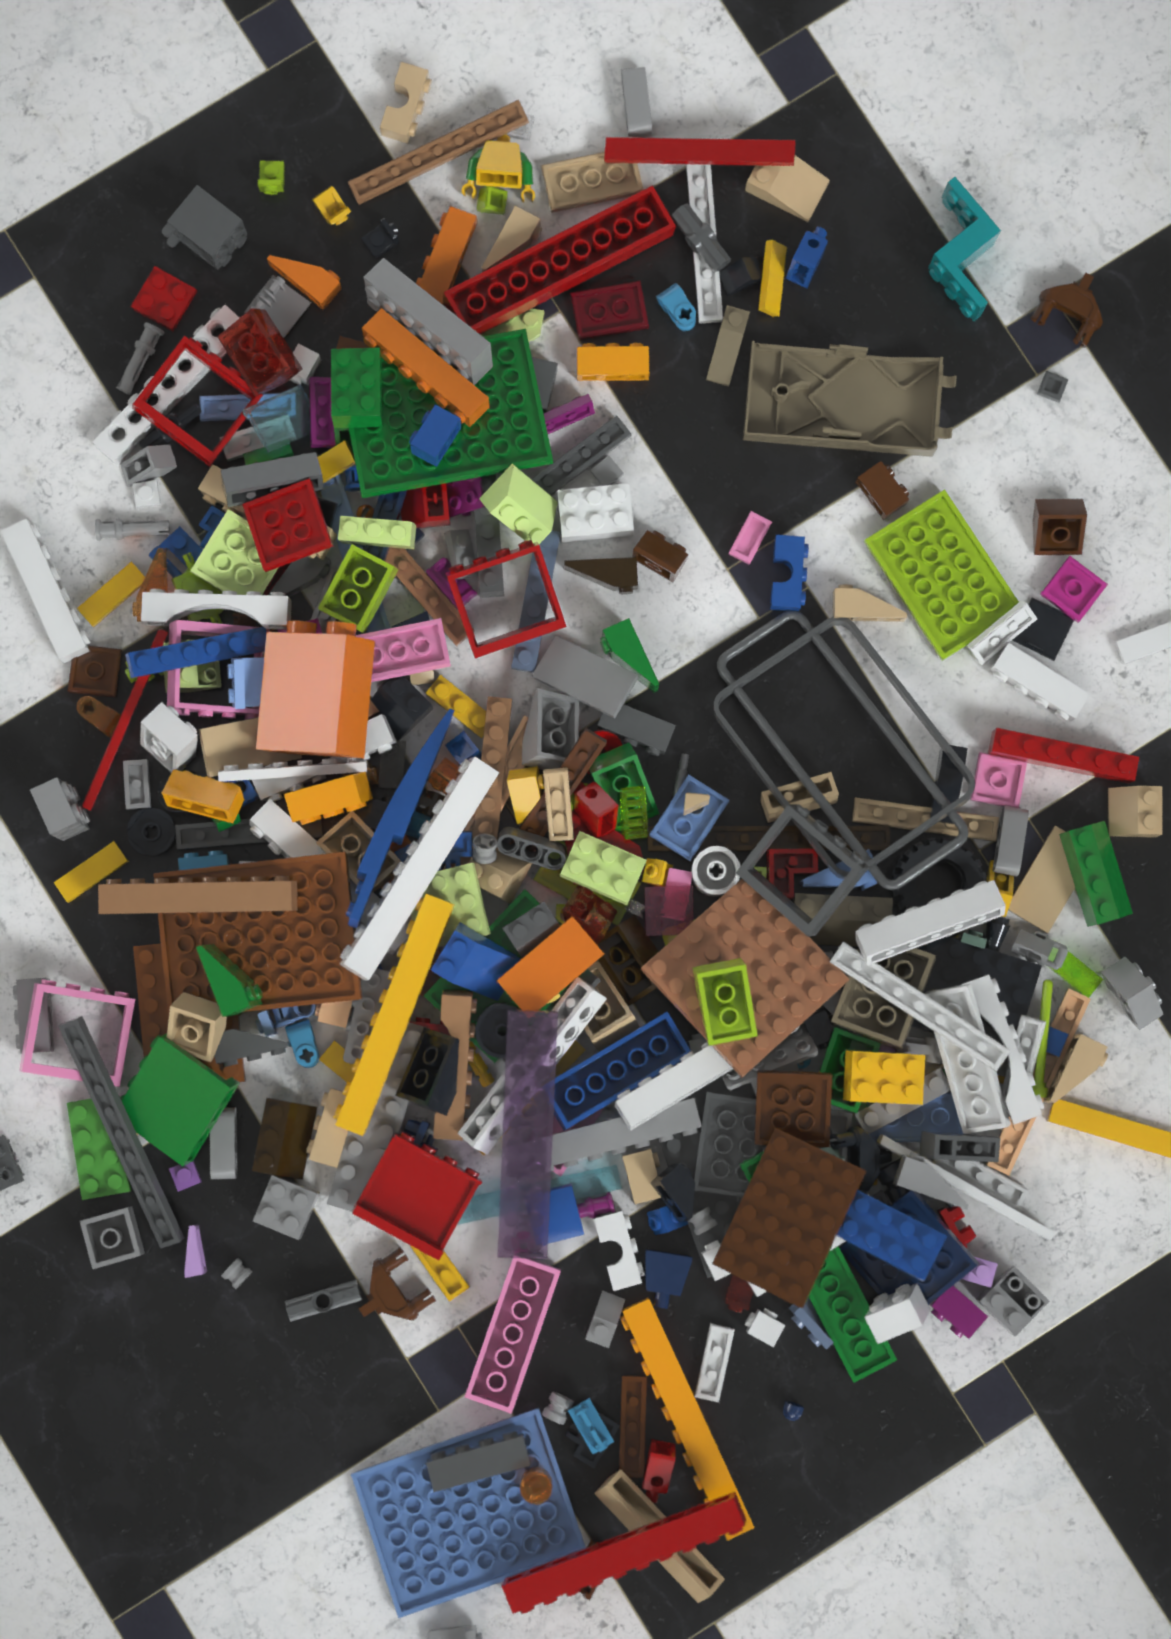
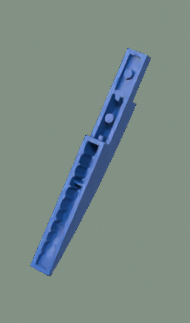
(396, 819)

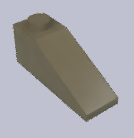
(728, 345)

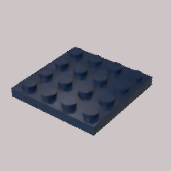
(949, 1267)

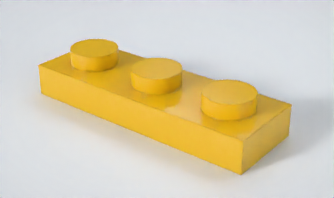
(464, 708)

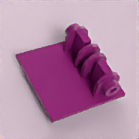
(464, 496)

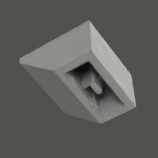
(1012, 1300)

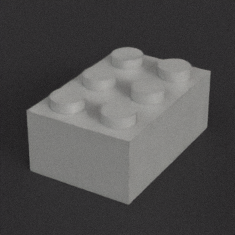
(60, 809)

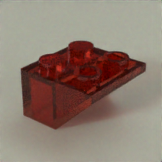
(590, 912)

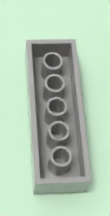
(428, 320)

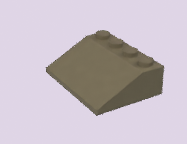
(874, 1016)

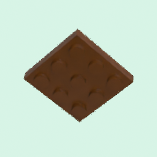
(794, 1104)

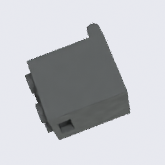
(206, 228)

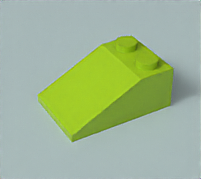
(725, 1001)

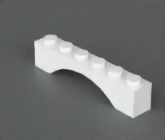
(163, 608)
(378, 738)
(1020, 1097)

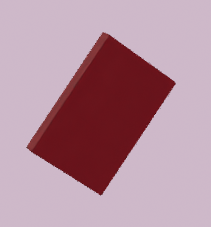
(609, 310)

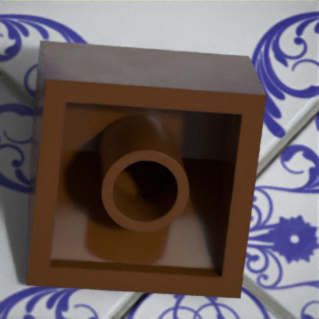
(1059, 526)
(660, 555)

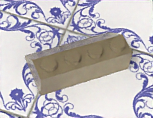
(846, 919)

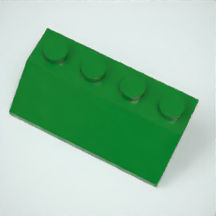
(1096, 874)

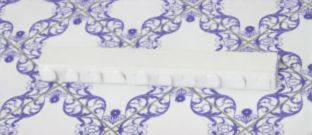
(419, 868)

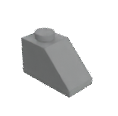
(148, 464)
(605, 1319)

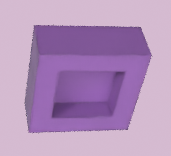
(185, 1176)

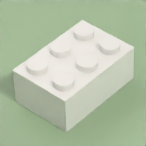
(595, 513)
(169, 738)

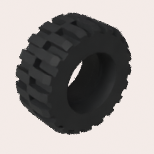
(960, 860)

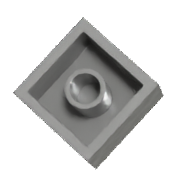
(286, 1207)
(112, 1237)

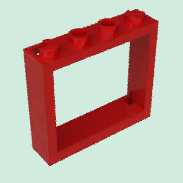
(214, 363)
(519, 635)

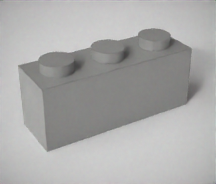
(44, 1036)

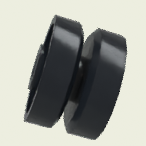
(487, 1025)

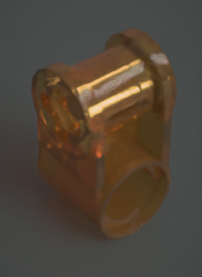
(102, 718)

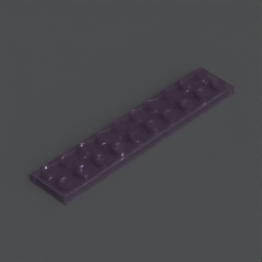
(527, 1134)

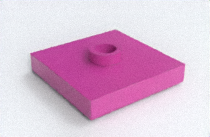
(1073, 589)

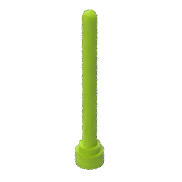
(1040, 1087)

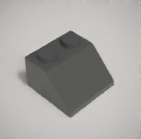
(531, 928)

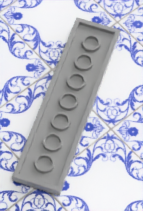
(363, 1152)

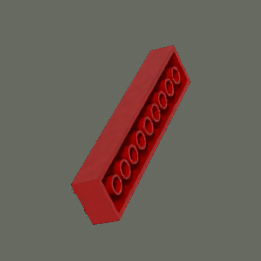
(561, 262)

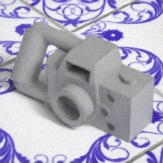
(1038, 947)

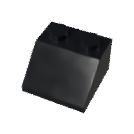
(401, 705)

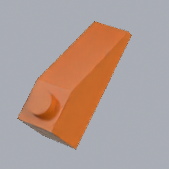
(309, 279)

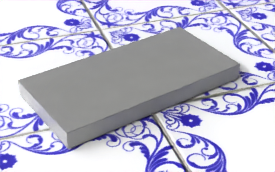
(585, 676)

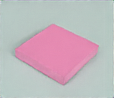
(998, 780)

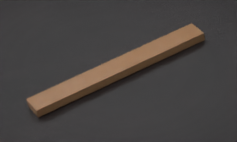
(438, 152)

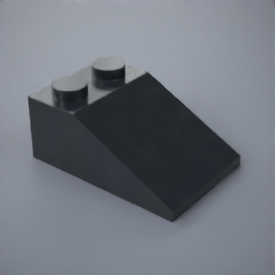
(432, 1072)

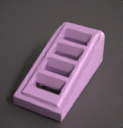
(195, 1258)

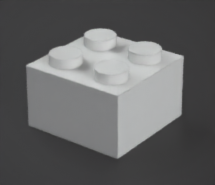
(897, 1312)

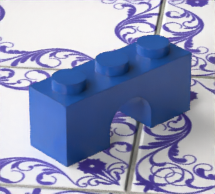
(790, 552)

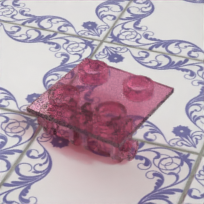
(668, 909)

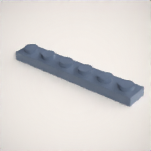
(535, 604)

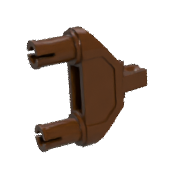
(1074, 301)
(387, 1296)

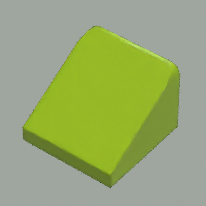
(491, 200)

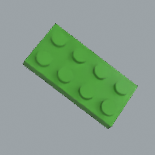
(96, 1159)

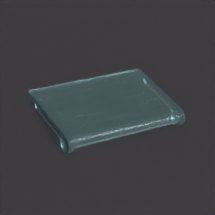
(281, 418)

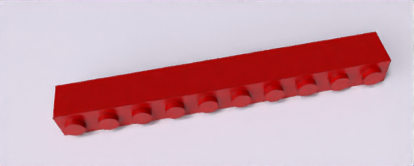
(624, 1553)

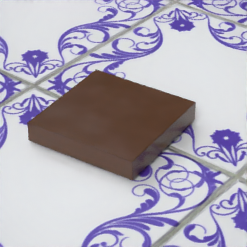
(96, 672)

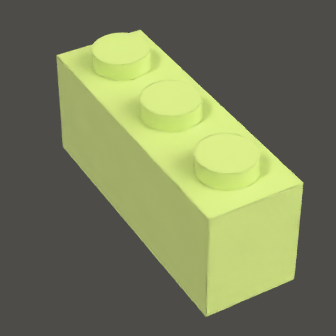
(377, 532)

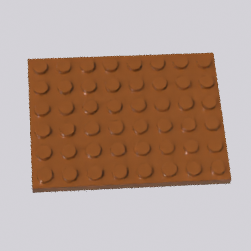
(284, 952)

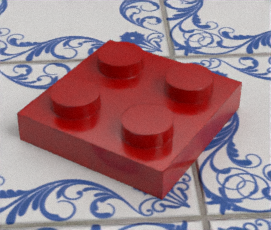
(164, 298)

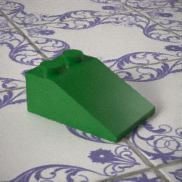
(626, 650)
(619, 770)
(231, 986)

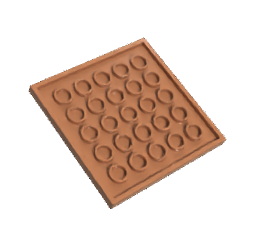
(783, 965)

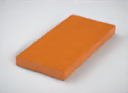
(550, 966)

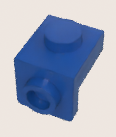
(663, 1220)

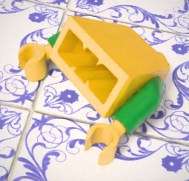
(500, 166)

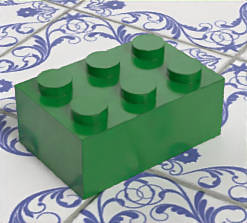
(356, 387)

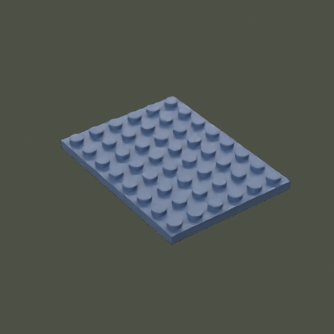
(466, 1534)

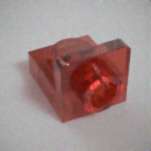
(738, 1294)

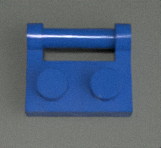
(179, 544)

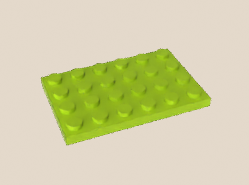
(942, 574)

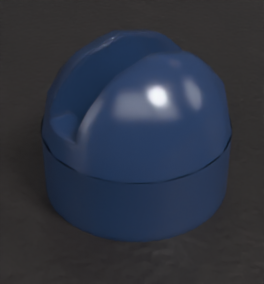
(792, 1411)

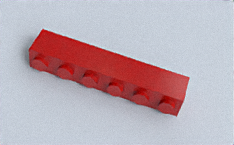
(1064, 755)

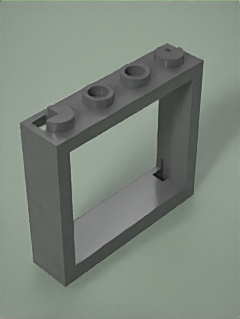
(775, 897)

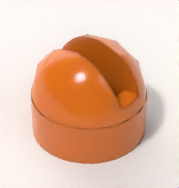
(361, 509)

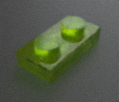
(1078, 975)

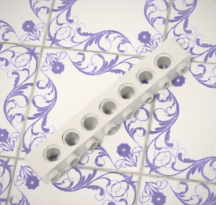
(118, 450)
(574, 1013)

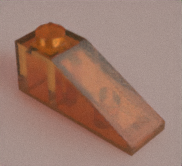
(155, 579)

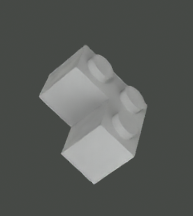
(1134, 992)

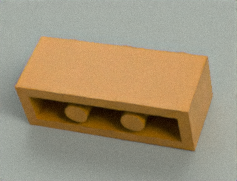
(612, 362)
(203, 795)

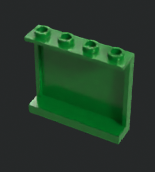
(175, 1100)

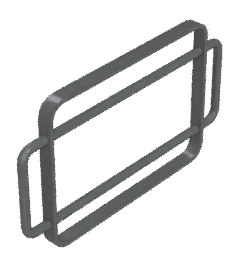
(813, 634)

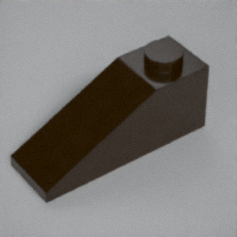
(611, 573)

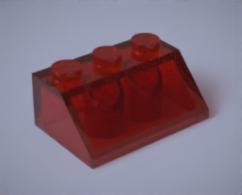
(259, 352)

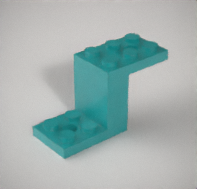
(964, 249)

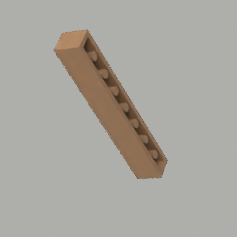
(197, 897)

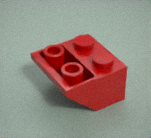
(427, 506)

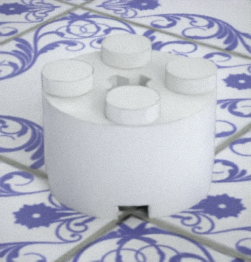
(705, 861)

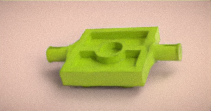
(193, 584)

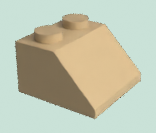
(1135, 811)
(502, 876)
(196, 1025)

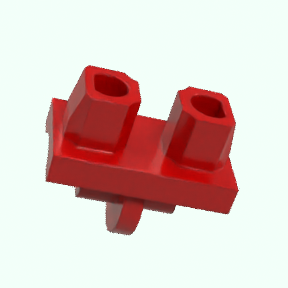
(952, 1215)

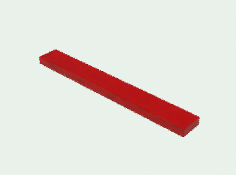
(700, 151)
(120, 729)

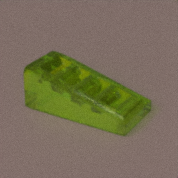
(634, 827)

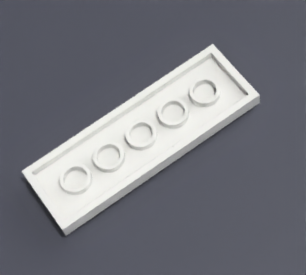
(971, 1082)

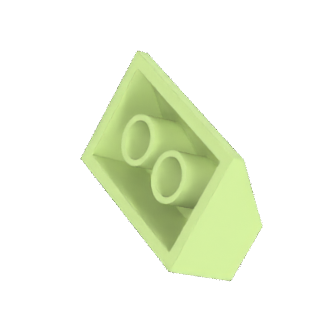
(521, 505)

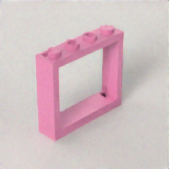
(180, 627)
(74, 991)

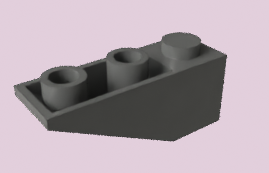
(241, 1044)

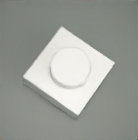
(146, 494)

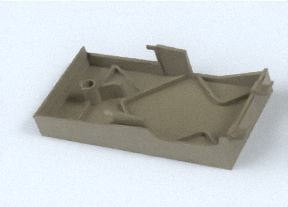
(845, 399)

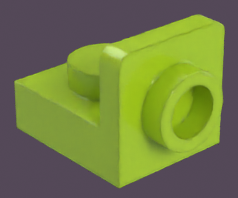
(271, 177)

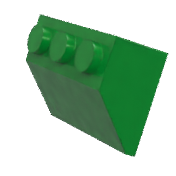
(835, 1063)

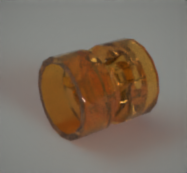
(536, 1485)

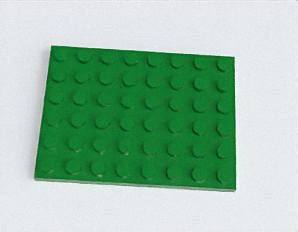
(505, 434)

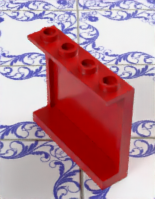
(416, 1195)

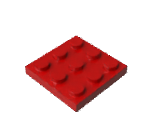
(287, 525)

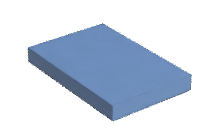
(687, 832)

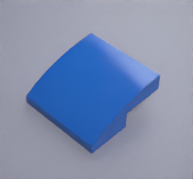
(563, 1215)

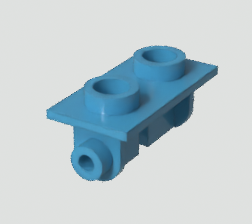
(591, 1426)

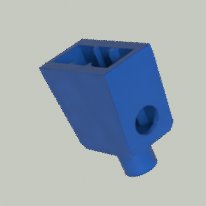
(807, 257)

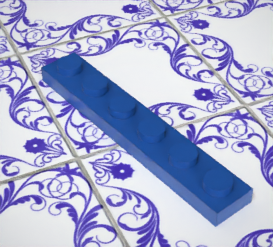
(196, 652)

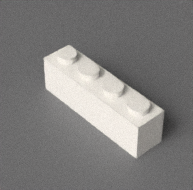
(1039, 682)

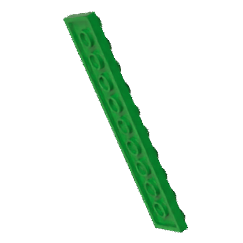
(842, 1310)

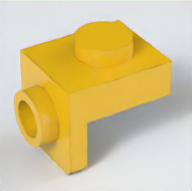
(331, 206)
(656, 872)

